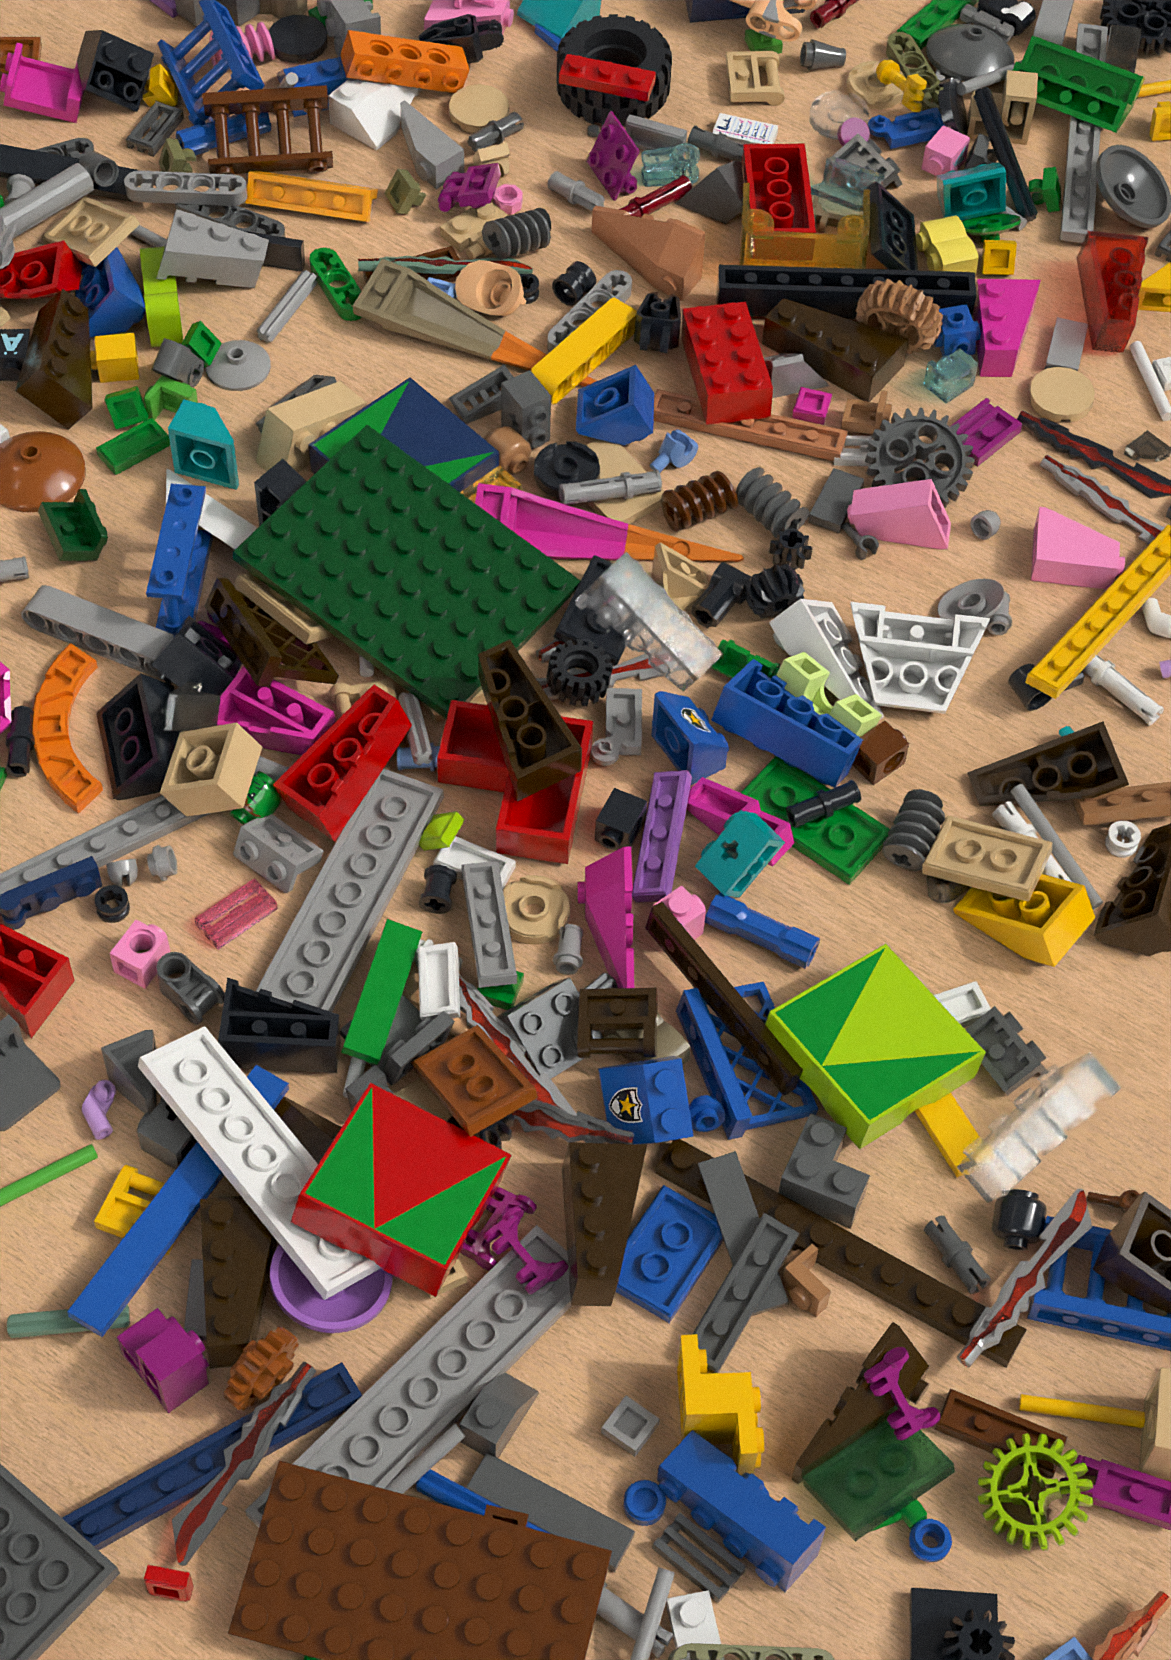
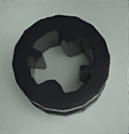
(532, 283)
(104, 911)

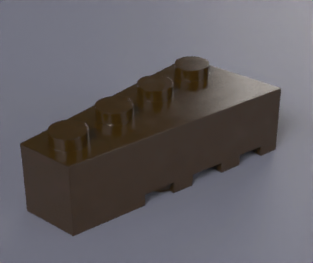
(599, 1208)
(235, 1274)

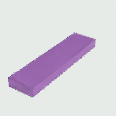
(661, 836)

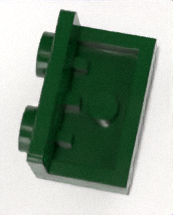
(74, 528)

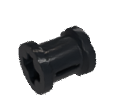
(437, 889)

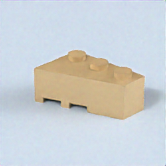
(299, 421)

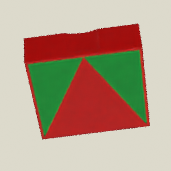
(401, 1188)

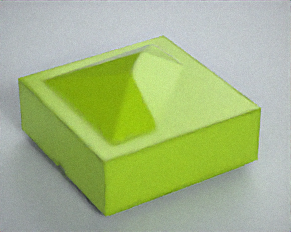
(441, 831)

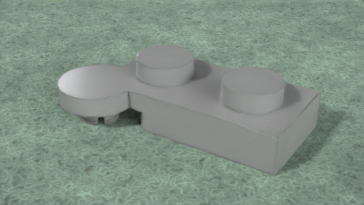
(622, 726)

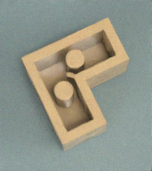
(1014, 105)

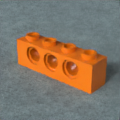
(404, 62)

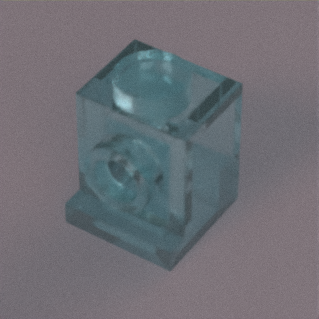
(951, 375)

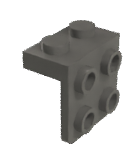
(23, 1076)

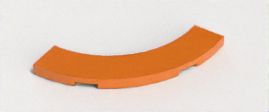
(51, 728)

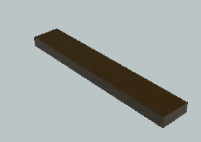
(723, 999)

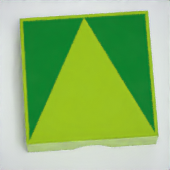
(875, 1044)

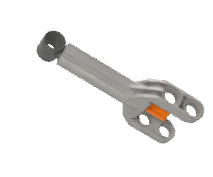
(52, 197)

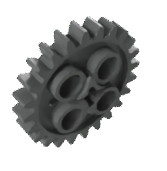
(904, 437)

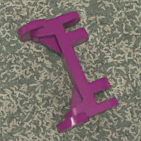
(480, 1249)
(542, 1271)
(884, 1378)

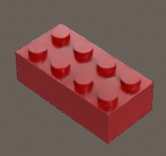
(780, 184)
(726, 363)

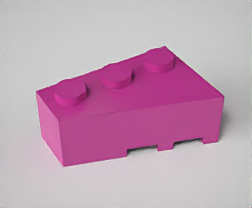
(1003, 315)
(274, 714)

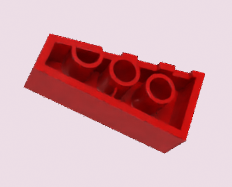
(344, 762)

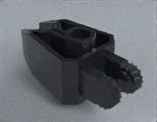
(466, 33)
(658, 323)

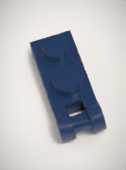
(49, 892)

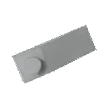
(430, 148)

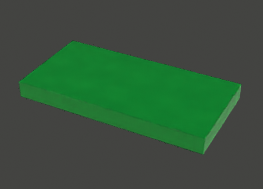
(839, 843)

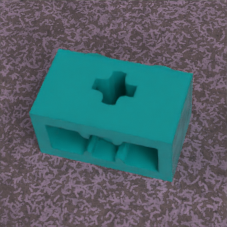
(739, 853)

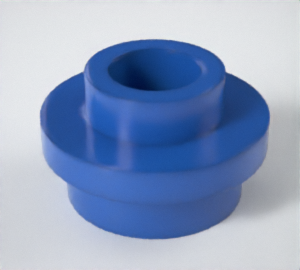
(706, 1113)
(931, 1528)

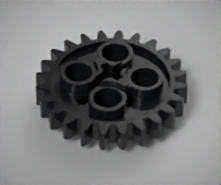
(1150, 15)

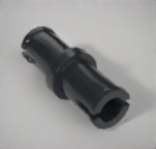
(20, 741)
(823, 804)

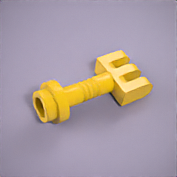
(889, 72)

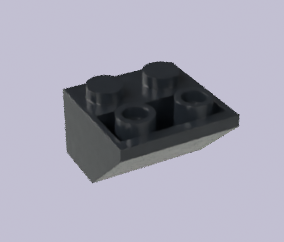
(113, 68)

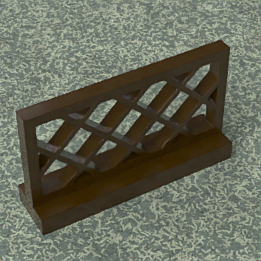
(263, 641)

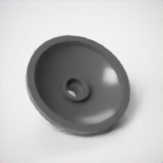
(968, 51)
(1133, 186)

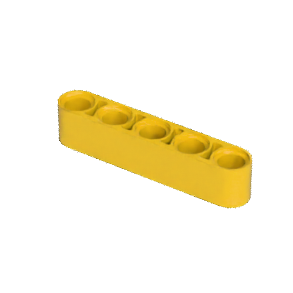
(585, 348)

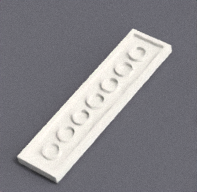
(250, 1149)

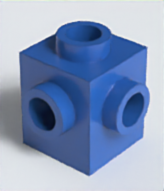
(957, 331)

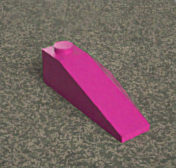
(608, 912)

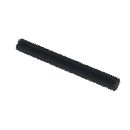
(1005, 153)

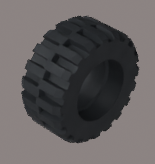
(622, 43)

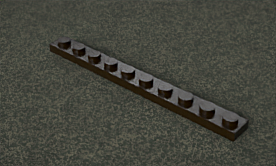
(852, 1257)

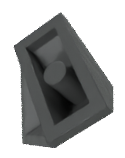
(718, 193)
(123, 1071)

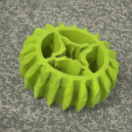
(1054, 1491)

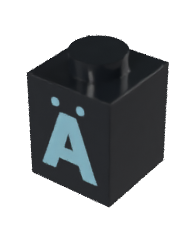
(13, 352)

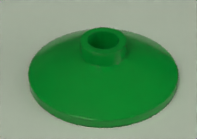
(991, 226)

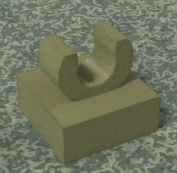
(174, 158)
(404, 192)

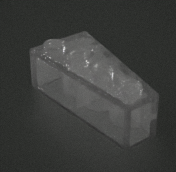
(650, 622)
(1035, 1125)

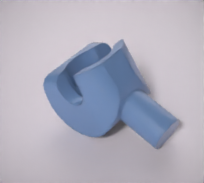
(675, 448)

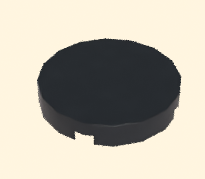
(298, 38)
(952, 106)
(564, 465)

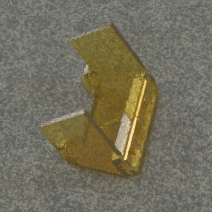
(765, 247)

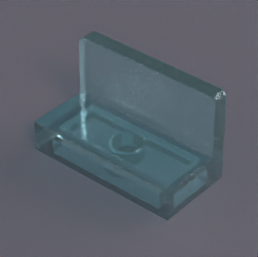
(845, 183)

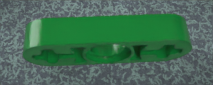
(337, 272)

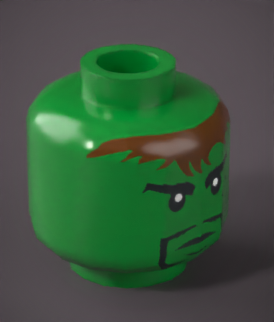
(260, 800)

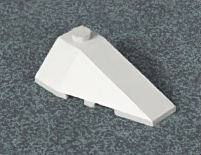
(369, 110)
(821, 633)

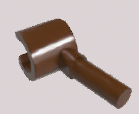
(1123, 1201)

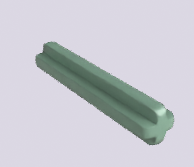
(53, 1323)

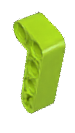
(160, 299)

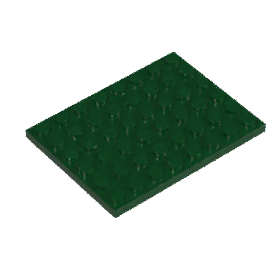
(405, 569)

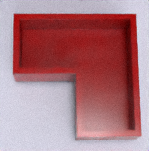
(535, 826)

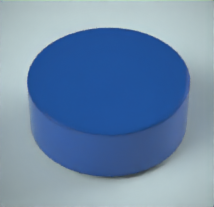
(644, 1503)

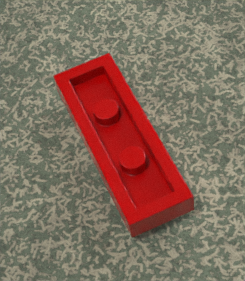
(607, 77)

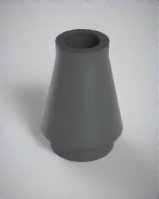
(821, 55)

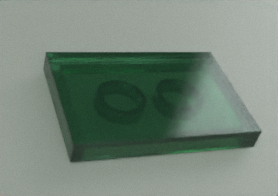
(877, 1478)

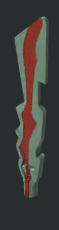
(439, 265)

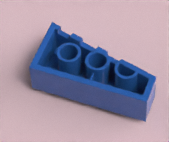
(786, 725)
(740, 1511)

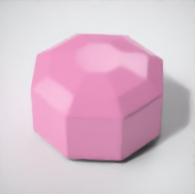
(508, 198)

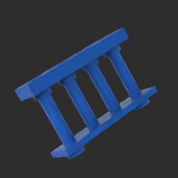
(234, 57)
(180, 557)
(1091, 1312)

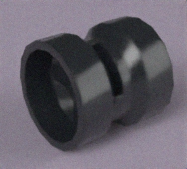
(576, 281)

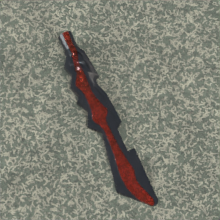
(1096, 456)

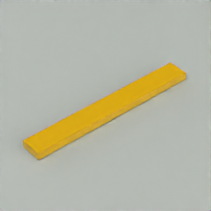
(1104, 618)

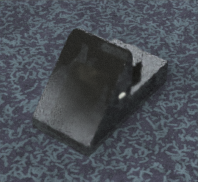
(1123, 47)
(191, 708)

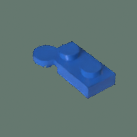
(907, 128)

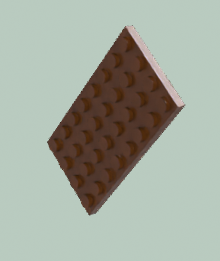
(410, 1579)

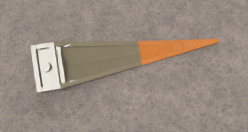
(420, 310)

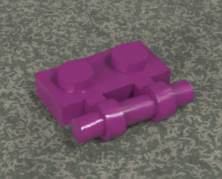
(470, 188)

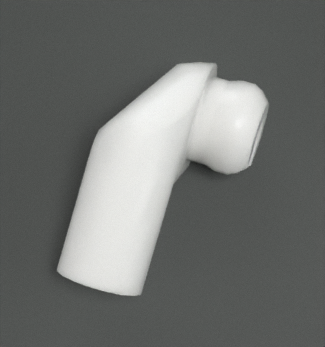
(1157, 622)

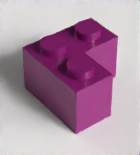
(165, 1358)

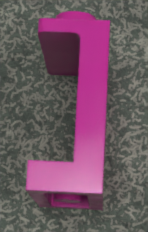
(41, 87)

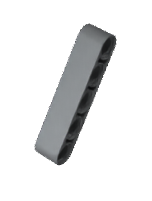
(95, 628)

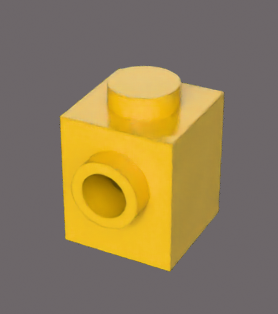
(115, 357)

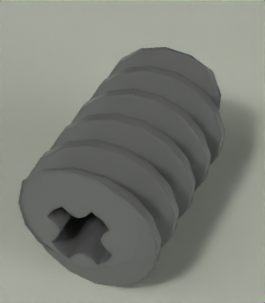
(518, 233)
(770, 503)
(914, 829)

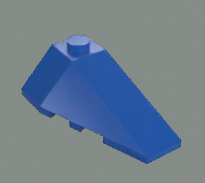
(110, 295)

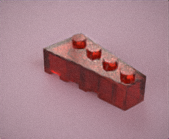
(1110, 286)

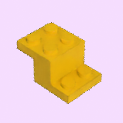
(719, 1406)

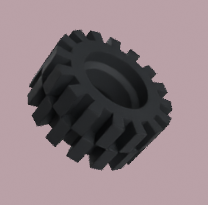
(576, 687)

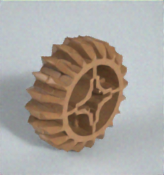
(901, 312)

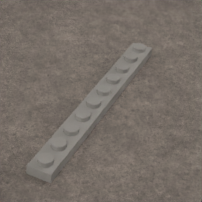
(1082, 151)

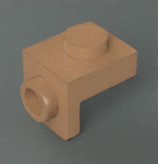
(866, 416)
(803, 1286)

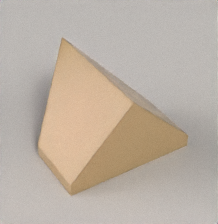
(678, 576)

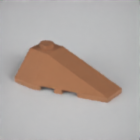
(661, 252)

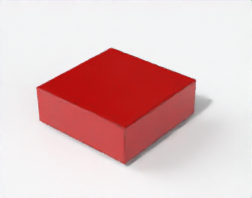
(168, 1583)

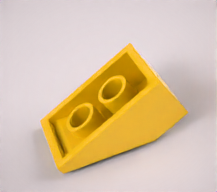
(1033, 929)

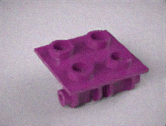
(613, 158)

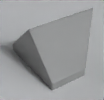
(790, 373)

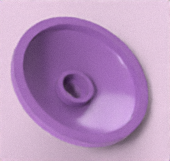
(337, 1314)

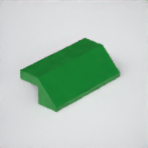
(1080, 84)

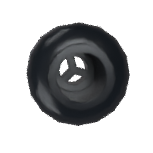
(1019, 1219)

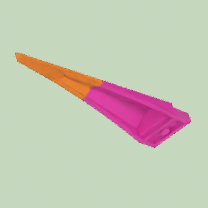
(579, 534)

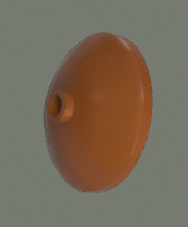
(38, 470)

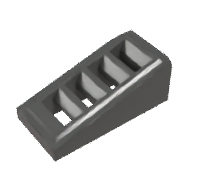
(492, 404)

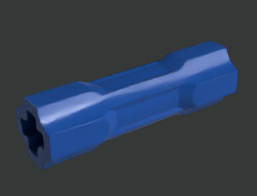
(203, 137)
(738, 919)

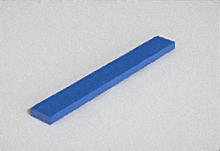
(158, 1227)

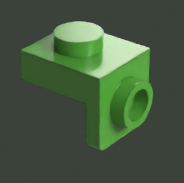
(167, 395)

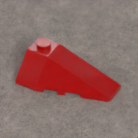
(41, 272)

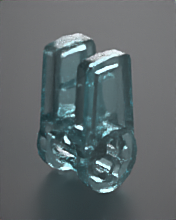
(668, 164)

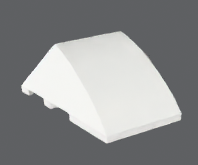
(915, 658)

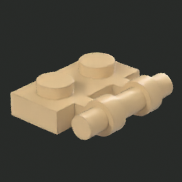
(467, 228)

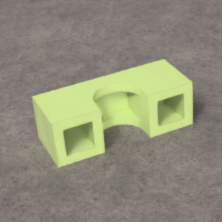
(808, 677)

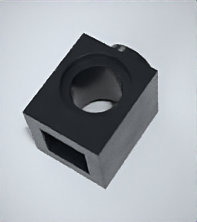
(620, 820)

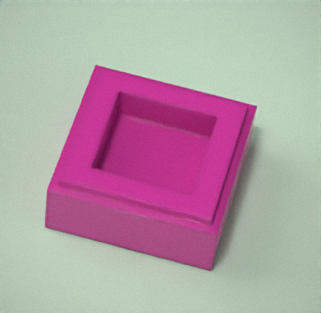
(812, 405)

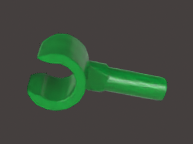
(910, 1514)

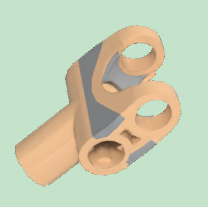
(771, 16)

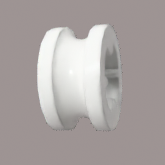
(1119, 848)

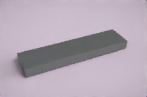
(737, 1216)
(743, 1289)
(549, 1507)

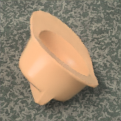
(490, 288)

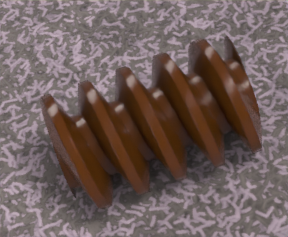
(697, 498)

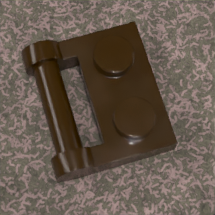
(617, 1011)

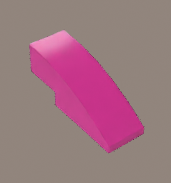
(716, 803)

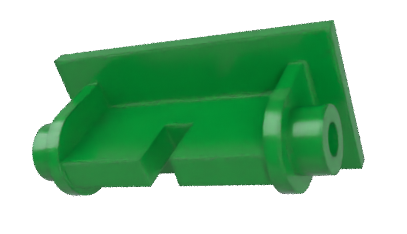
(737, 657)

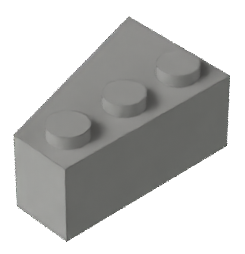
(346, 16)
(211, 251)

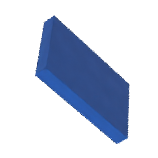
(668, 1253)

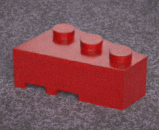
(31, 979)

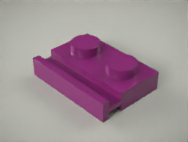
(987, 430)

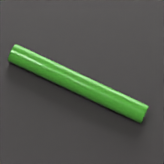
(47, 1174)

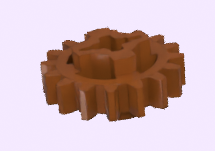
(261, 1368)

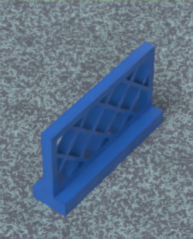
(719, 1073)

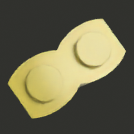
(947, 245)

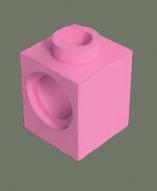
(139, 967)

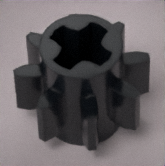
(791, 548)

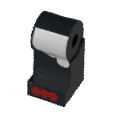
(1014, 12)

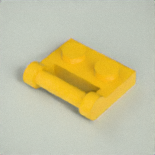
(123, 1209)

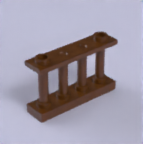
(280, 102)

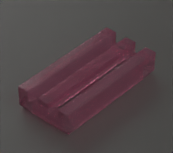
(239, 918)

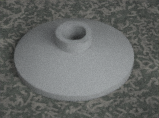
(239, 366)
(972, 598)

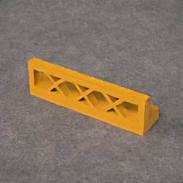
(310, 195)

